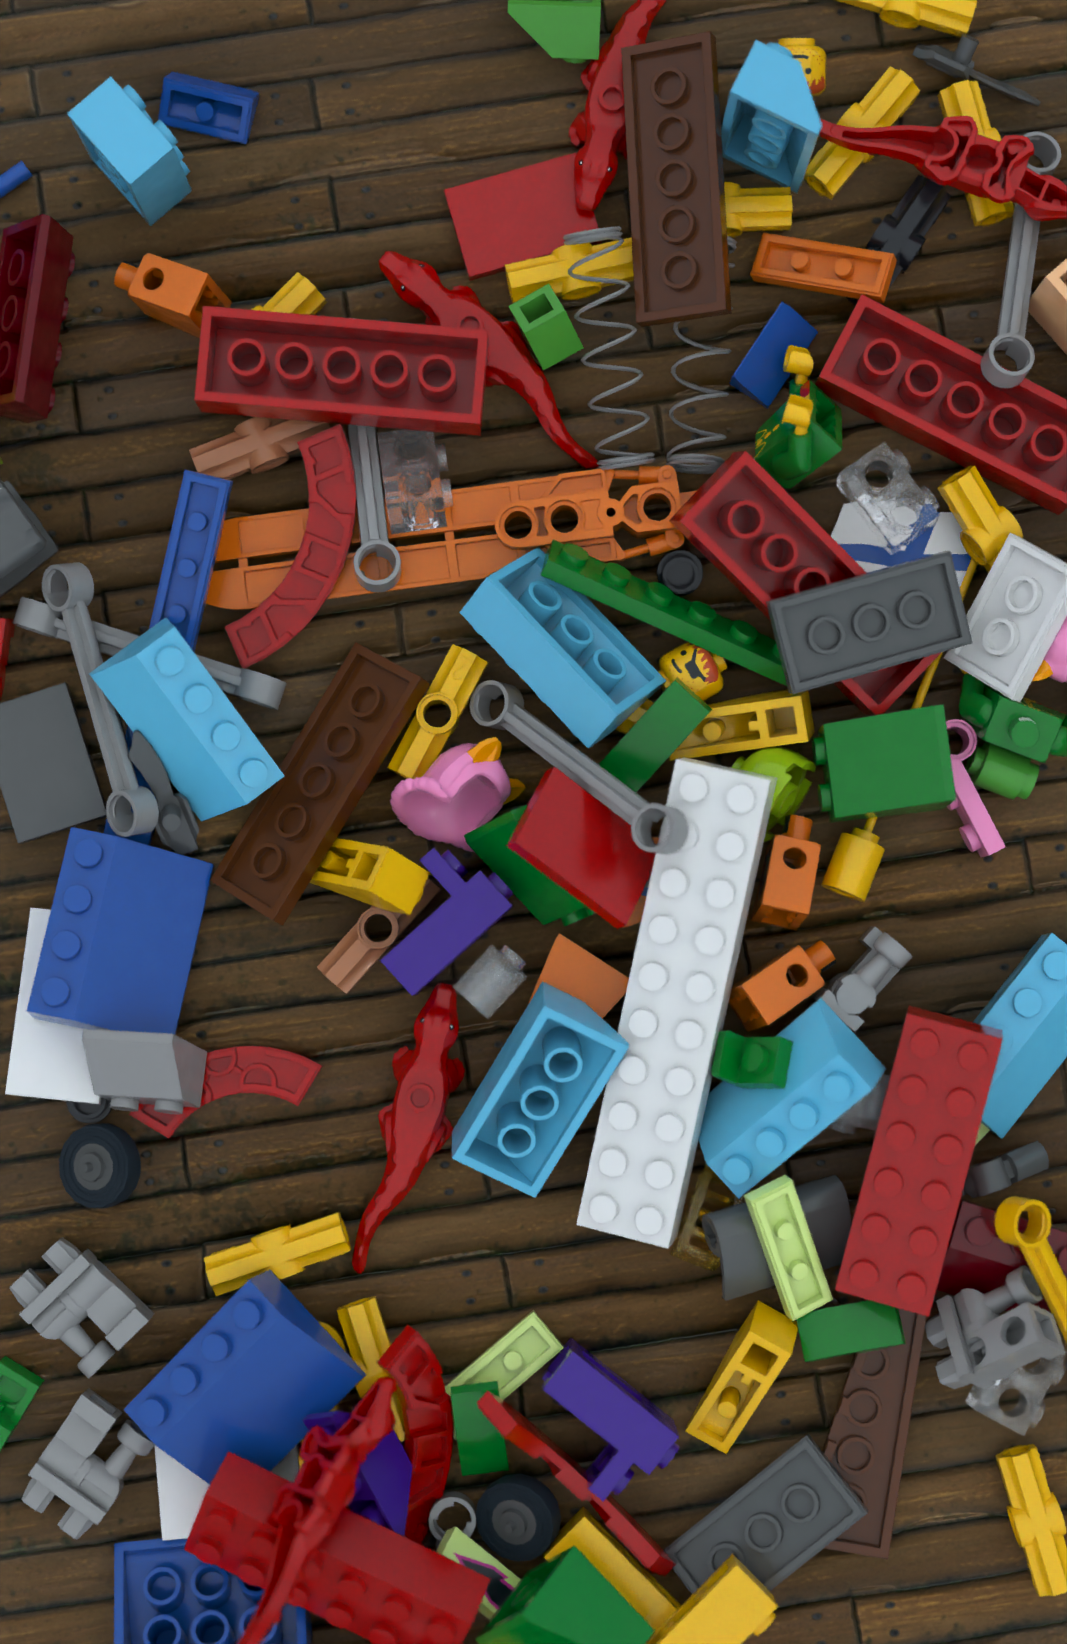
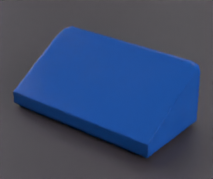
(207, 107)
(761, 370)

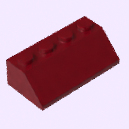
(33, 304)
(981, 1259)

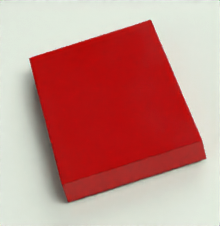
(516, 215)
(583, 847)

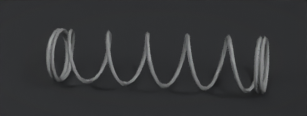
(627, 458)
(677, 461)

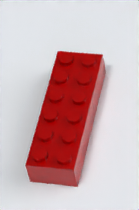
(341, 370)
(943, 401)
(776, 550)
(919, 1160)
(362, 1571)

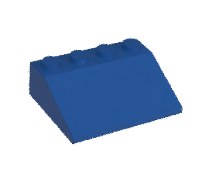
(120, 936)
(245, 1382)
(178, 1599)

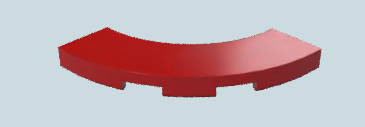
(242, 1071)

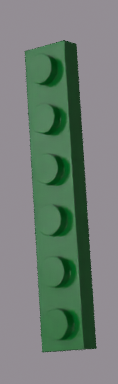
(663, 609)

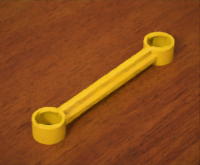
(1036, 1251)

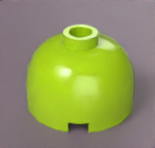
(791, 784)

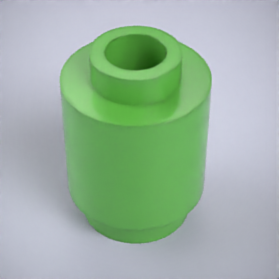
(1002, 771)

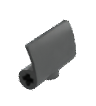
(736, 1242)

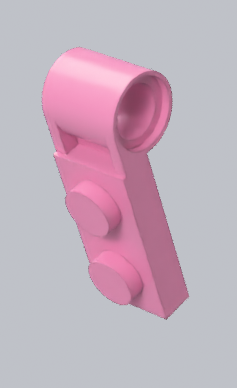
(978, 829)

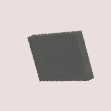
(46, 765)

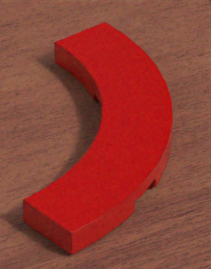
(320, 555)
(426, 1423)
(535, 1443)

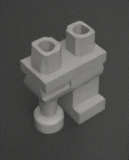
(857, 988)
(80, 1290)
(992, 1345)
(74, 1471)

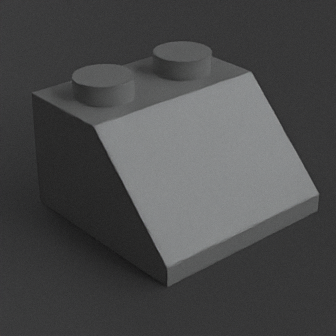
(145, 1069)

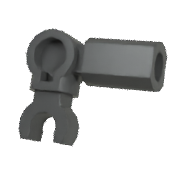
(1005, 1169)

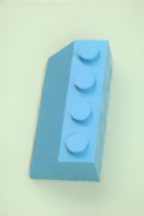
(771, 117)
(562, 648)
(187, 721)
(1034, 1028)
(537, 1091)
(758, 1129)

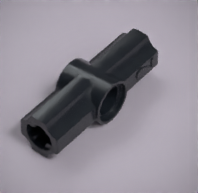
(909, 223)

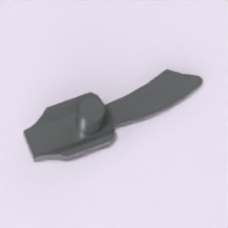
(960, 65)
(176, 820)

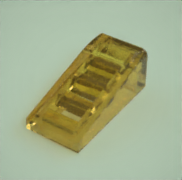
(686, 1251)

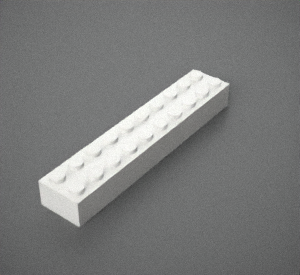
(676, 1004)

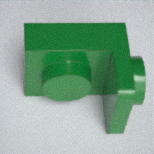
(752, 1060)

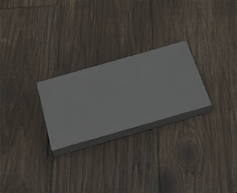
(869, 622)
(771, 1520)

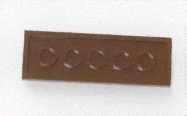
(676, 180)
(321, 783)

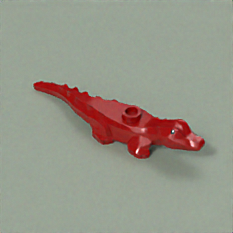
(603, 120)
(963, 159)
(508, 357)
(416, 1120)
(317, 1498)

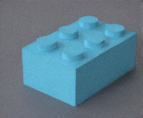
(131, 149)

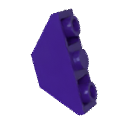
(381, 1479)

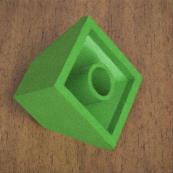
(561, 26)

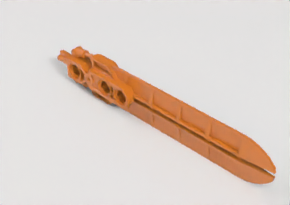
(464, 558)

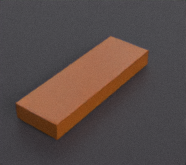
(823, 267)

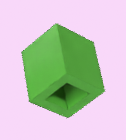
(546, 327)

